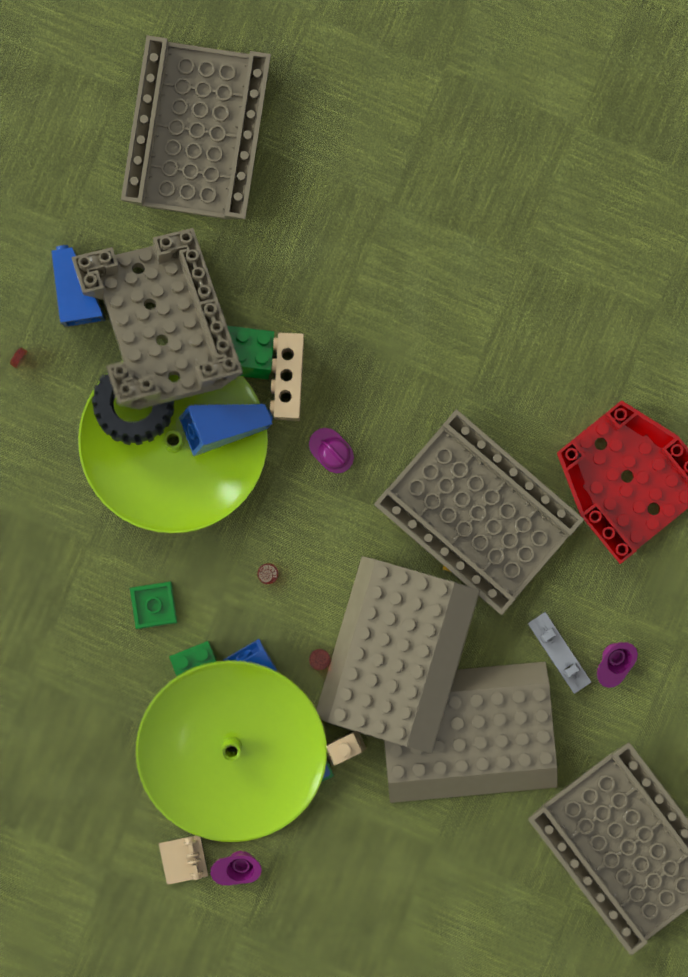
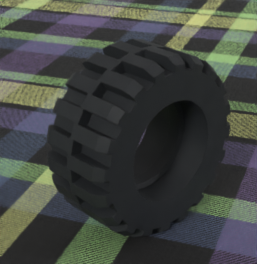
(123, 430)

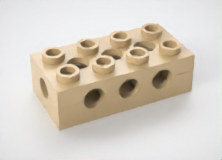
(287, 343)

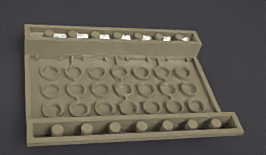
(195, 129)
(478, 511)
(397, 654)
(489, 740)
(621, 845)

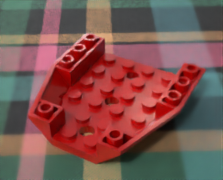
(617, 508)

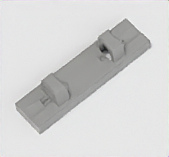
(559, 652)

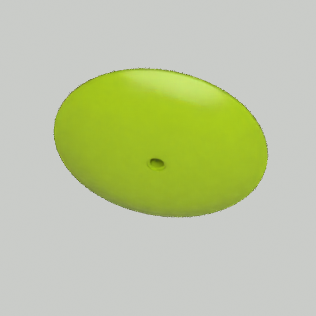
(164, 484)
(221, 791)

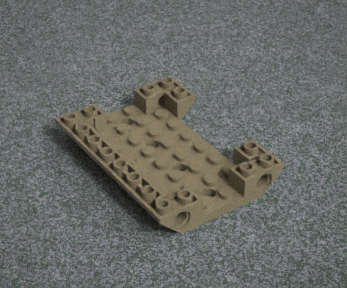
(184, 315)

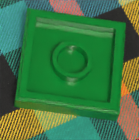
(153, 605)

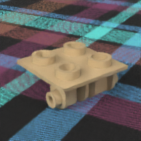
(183, 859)

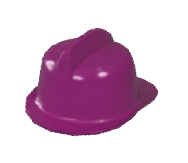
(331, 450)
(616, 663)
(236, 869)

